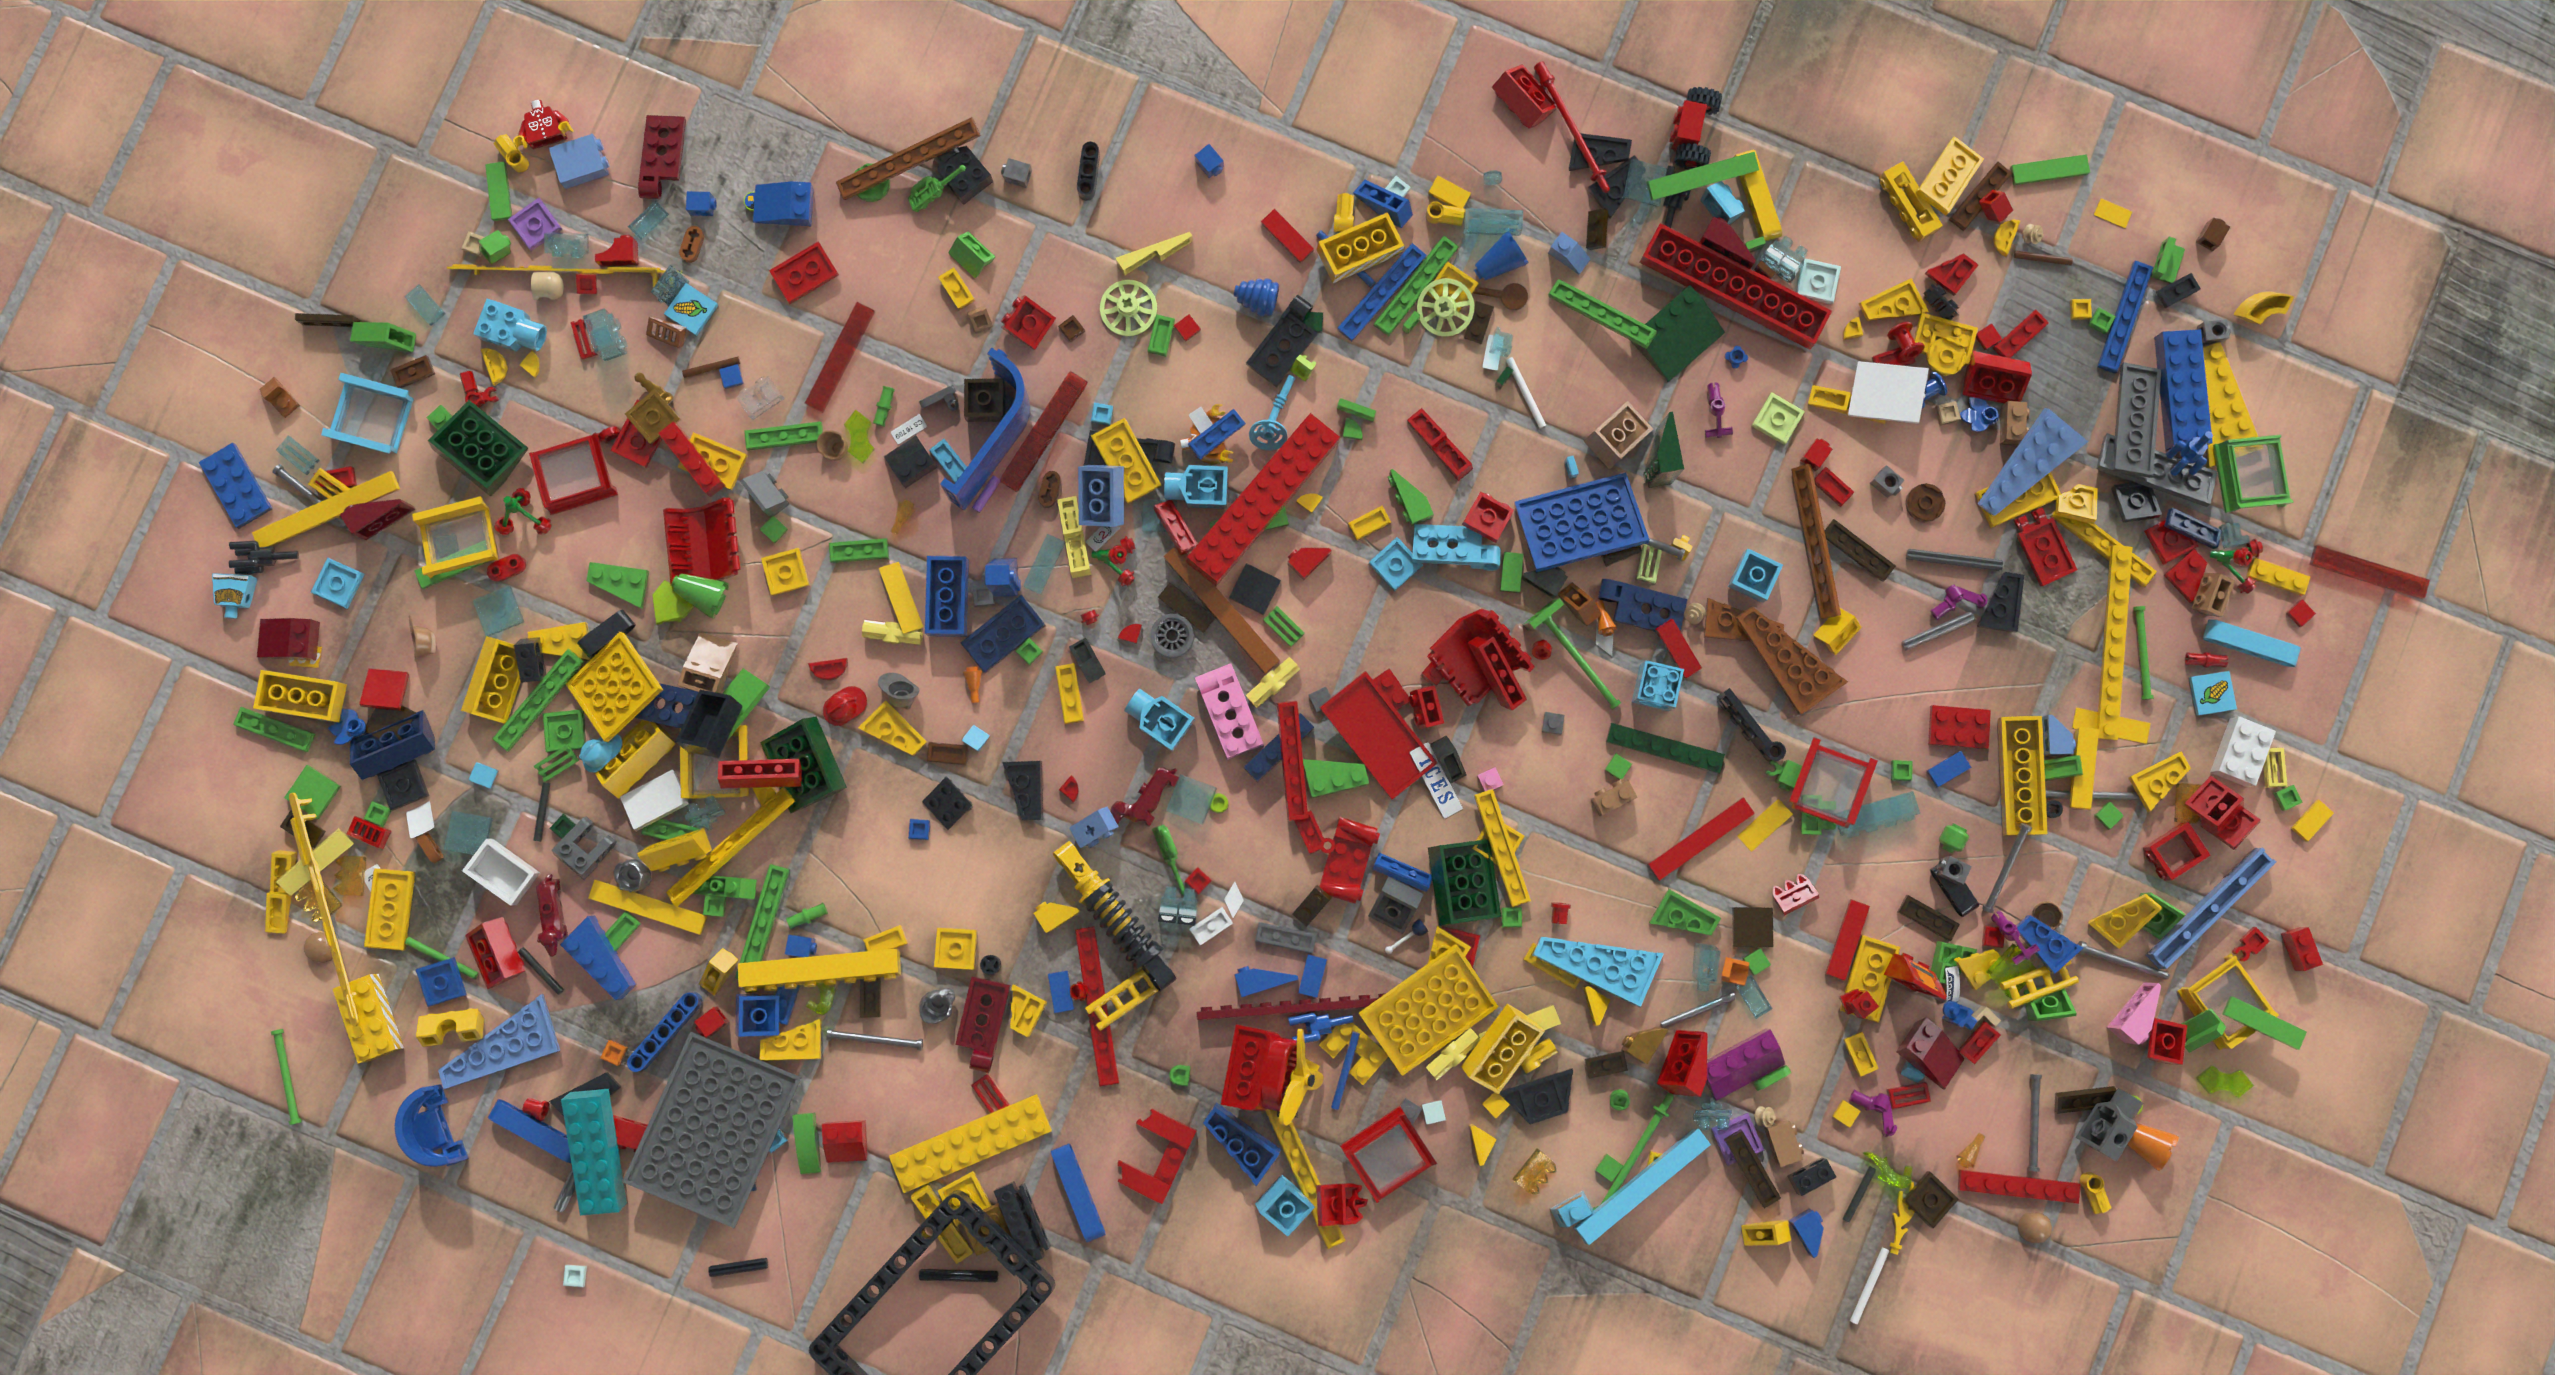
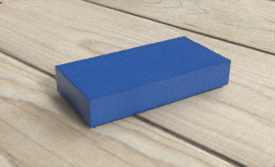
(1948, 769)
(1312, 976)
(1060, 991)

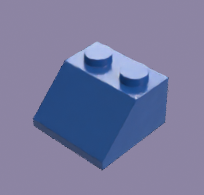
(757, 1015)

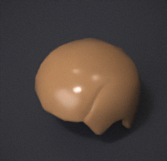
(832, 445)
(2048, 913)
(317, 948)
(2035, 1227)

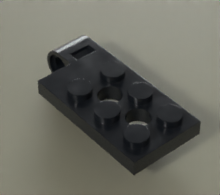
(1290, 329)
(1155, 451)
(1751, 729)

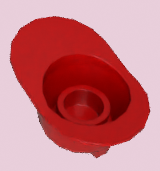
(844, 705)

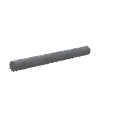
(1698, 1010)

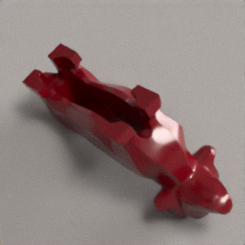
(1148, 800)
(550, 914)

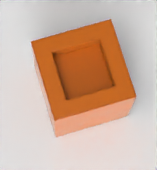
(1735, 971)

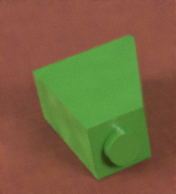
(383, 336)

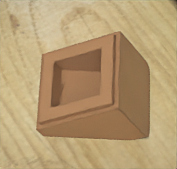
(980, 319)

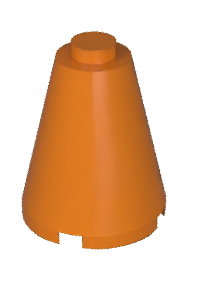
(2153, 1145)

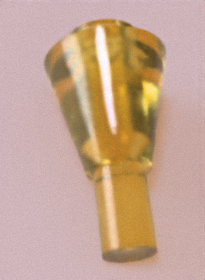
(904, 511)
(1968, 1156)

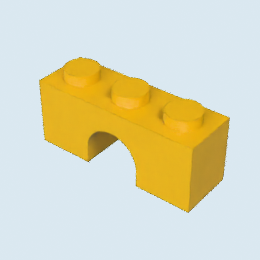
(433, 1027)

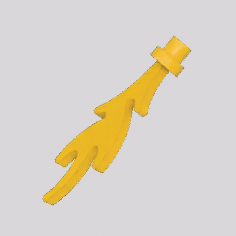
(1904, 1217)

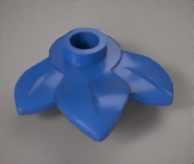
(1977, 415)
(348, 728)

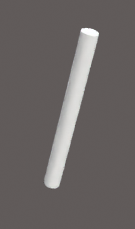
(1526, 393)
(1869, 1285)

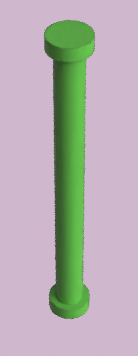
(2143, 653)
(292, 1108)

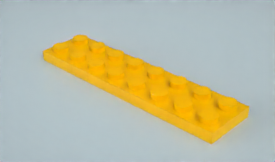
(970, 1143)

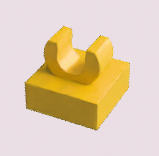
(1682, 543)

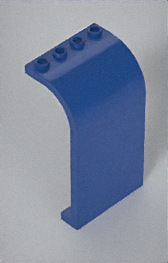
(999, 441)

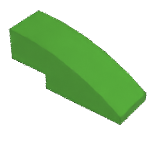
(807, 1142)

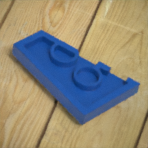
(2054, 948)

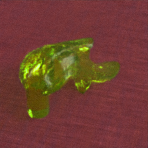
(826, 1000)
(1888, 1174)

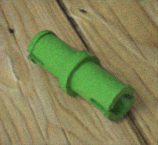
(883, 406)
(807, 915)

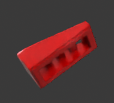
(382, 837)

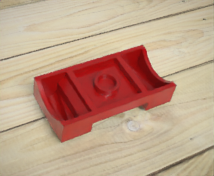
(1348, 861)

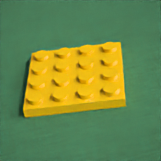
(614, 687)

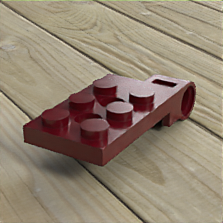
(657, 167)
(978, 1037)

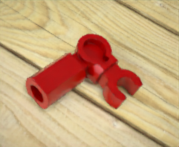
(470, 388)

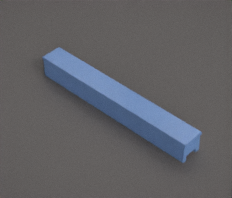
(2210, 908)

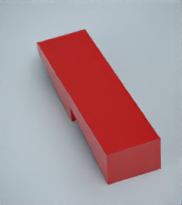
(1440, 444)

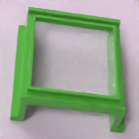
(2252, 473)

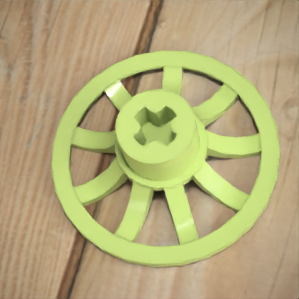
(1128, 307)
(1445, 307)

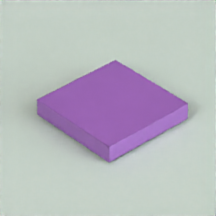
(533, 223)
(1745, 1124)

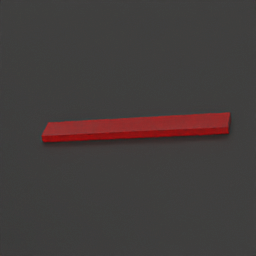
(1093, 979)

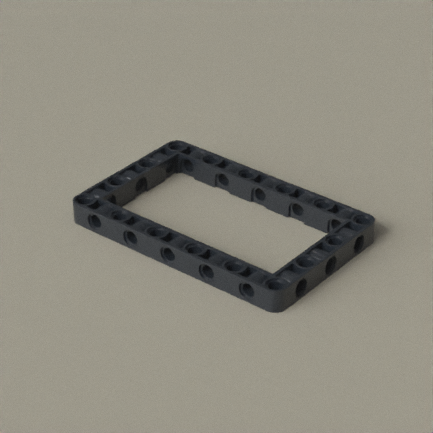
(838, 1362)

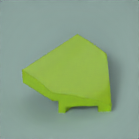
(669, 605)

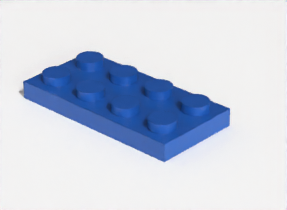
(235, 485)

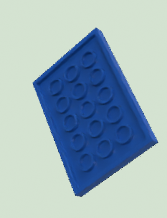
(1581, 522)

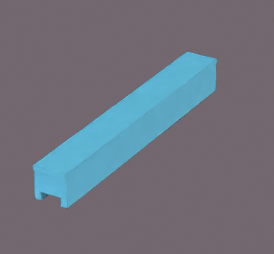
(1642, 1186)

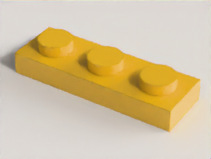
(2278, 576)

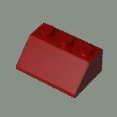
(1524, 96)
(1996, 378)
(495, 952)

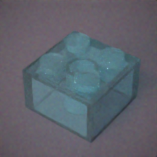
(605, 334)

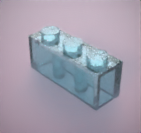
(1492, 221)

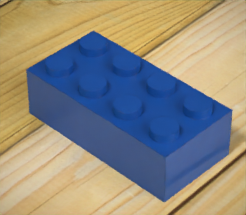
(946, 596)

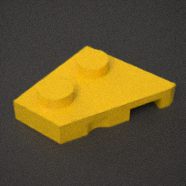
(1975, 967)
(1025, 1010)

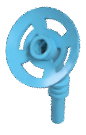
(1268, 425)

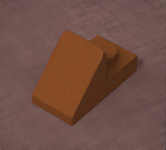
(279, 397)

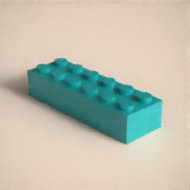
(594, 1152)

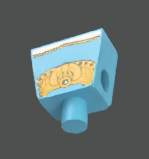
(233, 592)
(1572, 1210)

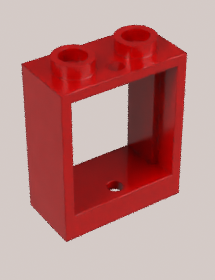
(2191, 840)

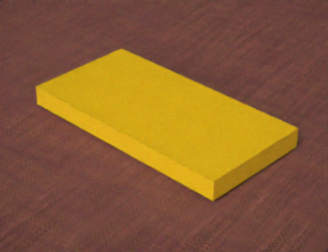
(1949, 175)
(1120, 448)
(2038, 495)
(389, 909)
(1868, 972)

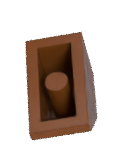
(1580, 604)

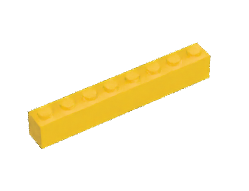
(819, 969)

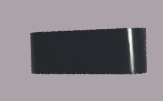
(1088, 162)
(605, 632)
(1958, 895)

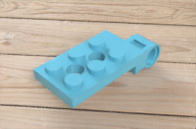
(1468, 552)

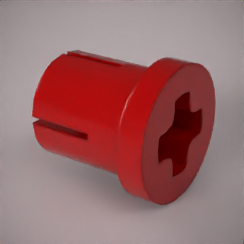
(1560, 912)
(536, 1108)

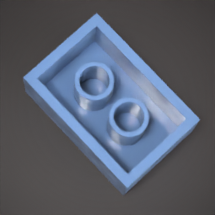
(1101, 495)

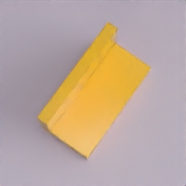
(1838, 631)

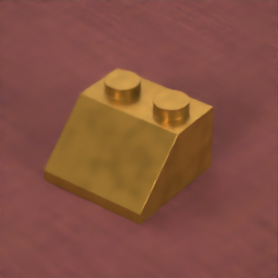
(1643, 1043)

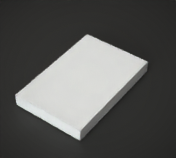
(654, 800)

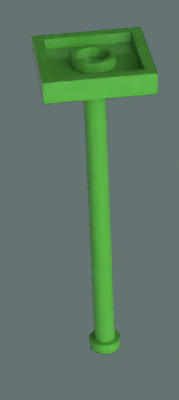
(1544, 616)

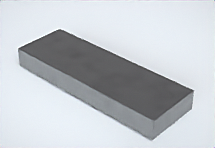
(1285, 937)

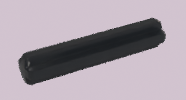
(738, 1267)

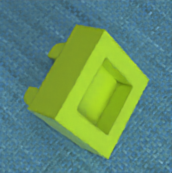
(1303, 367)

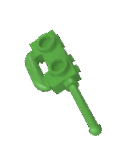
(933, 190)
(1168, 851)

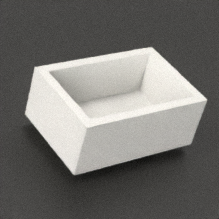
(2242, 751)
(501, 872)

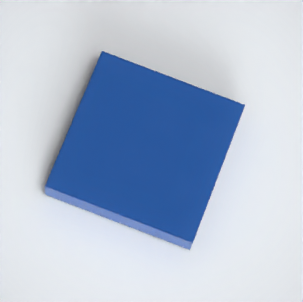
(441, 981)

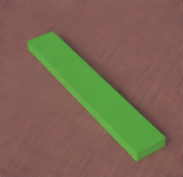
(1702, 176)
(1414, 286)
(1602, 313)
(538, 700)
(764, 914)

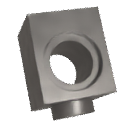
(1016, 172)
(2220, 326)
(1879, 482)
(1962, 870)

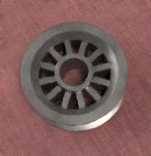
(1163, 621)

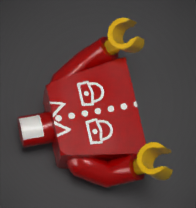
(542, 127)

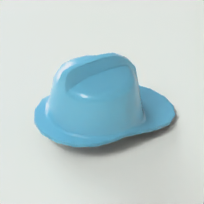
(598, 753)

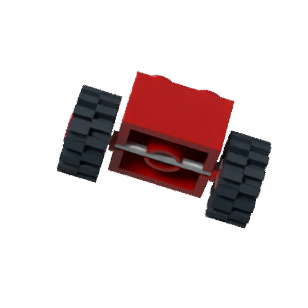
(1689, 126)

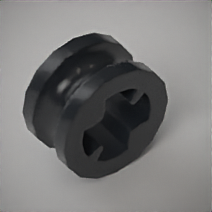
(2059, 808)

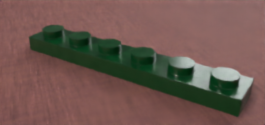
(1665, 748)

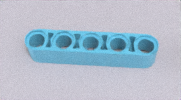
(2251, 643)

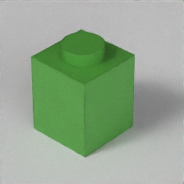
(495, 246)

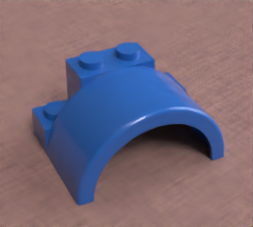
(427, 1131)

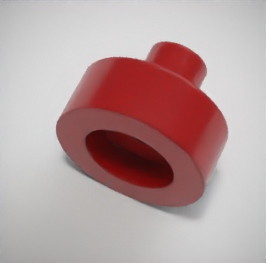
(1542, 650)

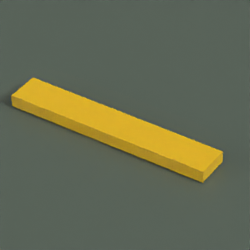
(2101, 543)
(1502, 848)
(648, 907)

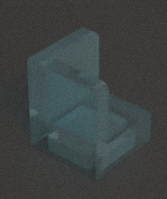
(1501, 343)
(2232, 536)

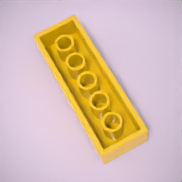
(2022, 774)

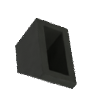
(1547, 581)
(1087, 660)
(1448, 759)

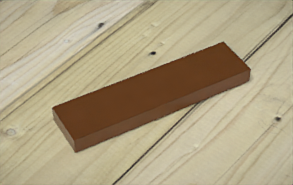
(1971, 207)

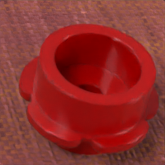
(1089, 617)
(1078, 991)

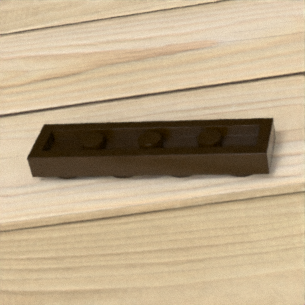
(1858, 550)
(1752, 1168)

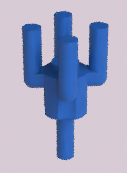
(2190, 453)
(1318, 1024)

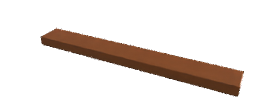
(908, 158)
(1816, 541)

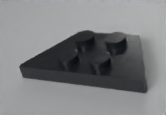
(1541, 1097)

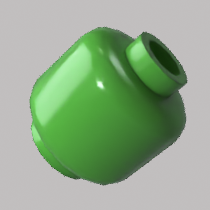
(1953, 838)

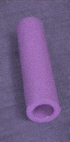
(986, 494)

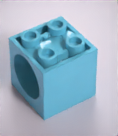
(1657, 685)

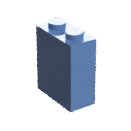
(579, 161)

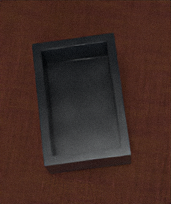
(709, 723)

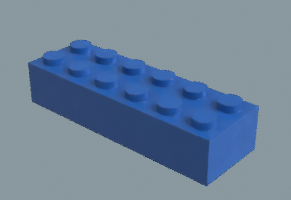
(2182, 386)

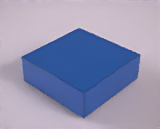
(731, 376)
(919, 829)

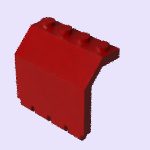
(702, 540)
(1459, 664)

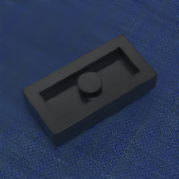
(2178, 290)

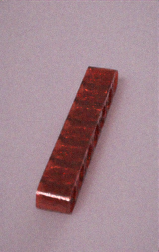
(1043, 431)

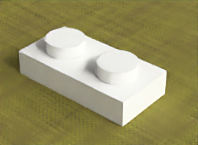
(1211, 926)

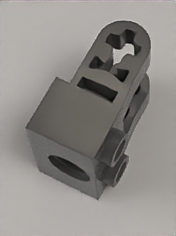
(574, 857)

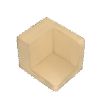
(1986, 1015)

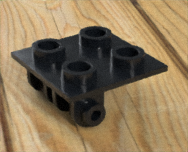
(1937, 292)
(947, 803)

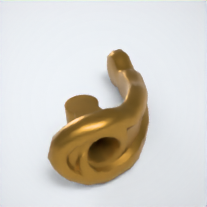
(650, 386)

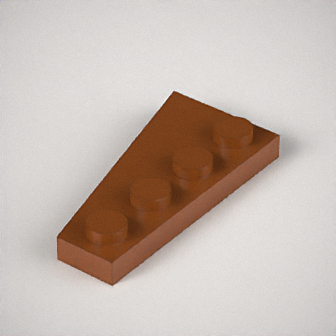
(1722, 624)

